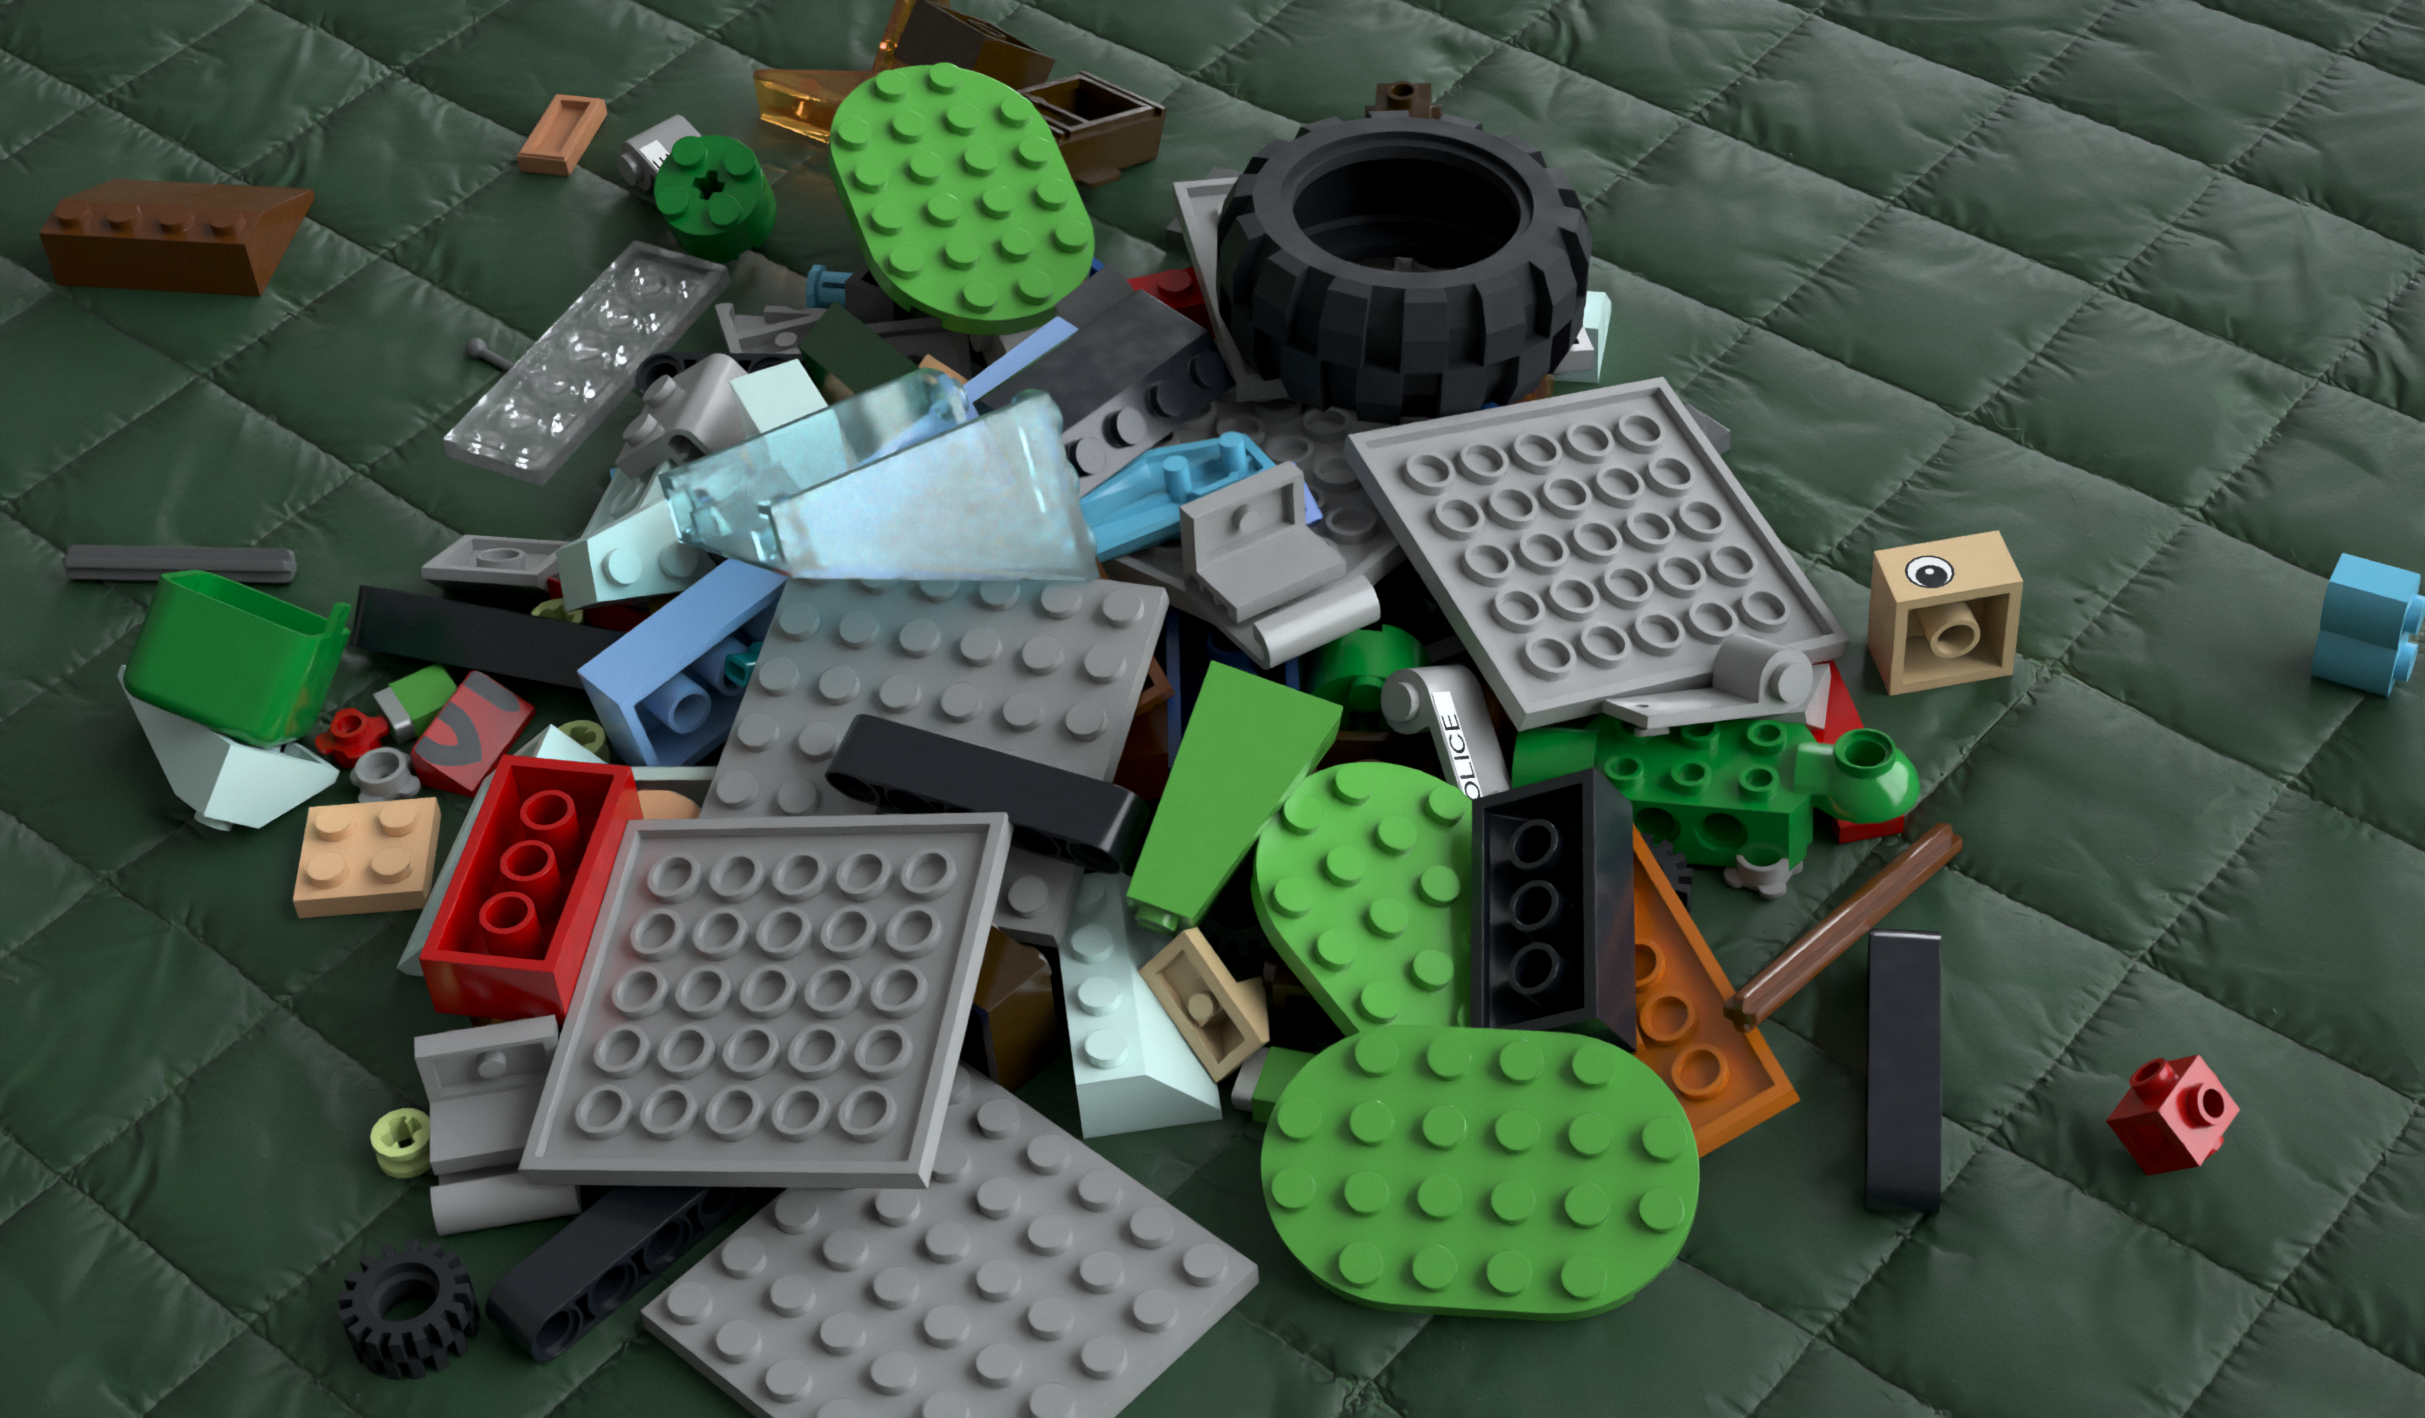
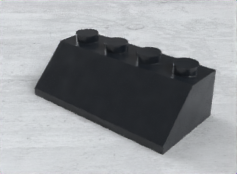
(1122, 383)
(1554, 910)

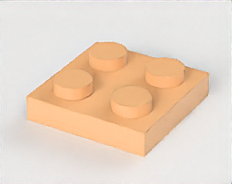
(367, 857)

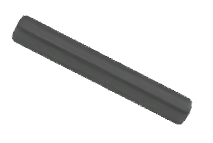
(149, 562)

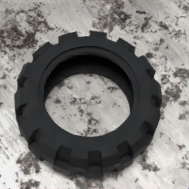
(1402, 338)

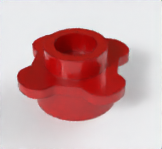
(352, 736)

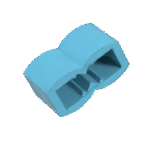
(2368, 625)

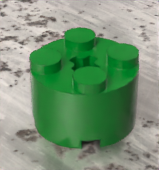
(715, 197)
(1355, 669)

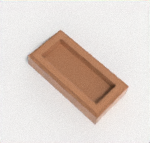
(562, 135)

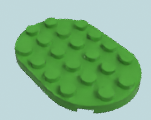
(959, 198)
(1372, 895)
(1480, 1172)

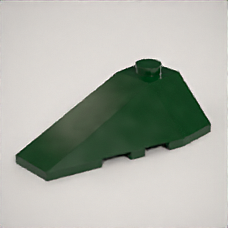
(849, 356)

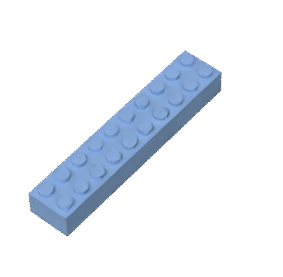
(666, 679)

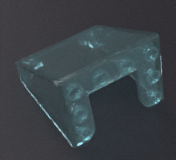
(895, 491)

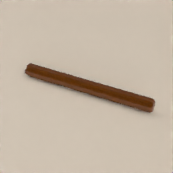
(1841, 928)

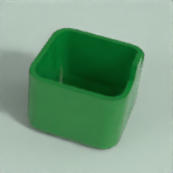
(235, 658)

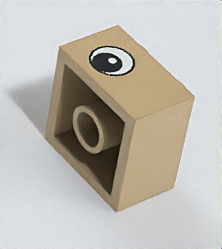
(1944, 612)

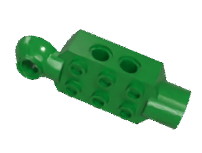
(1729, 782)

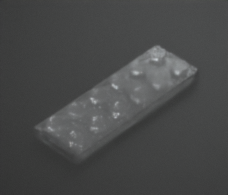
(585, 363)

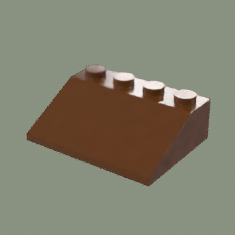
(173, 236)

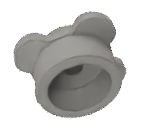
(384, 776)
(1767, 880)

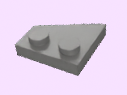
(774, 333)

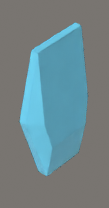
(1143, 498)

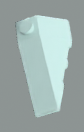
(228, 777)

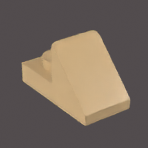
(1213, 1012)

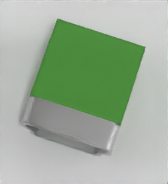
(414, 701)
(1265, 1078)

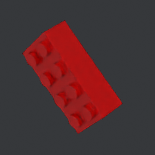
(528, 889)

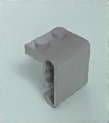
(684, 417)
(1266, 572)
(482, 1108)

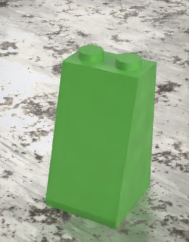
(1230, 778)

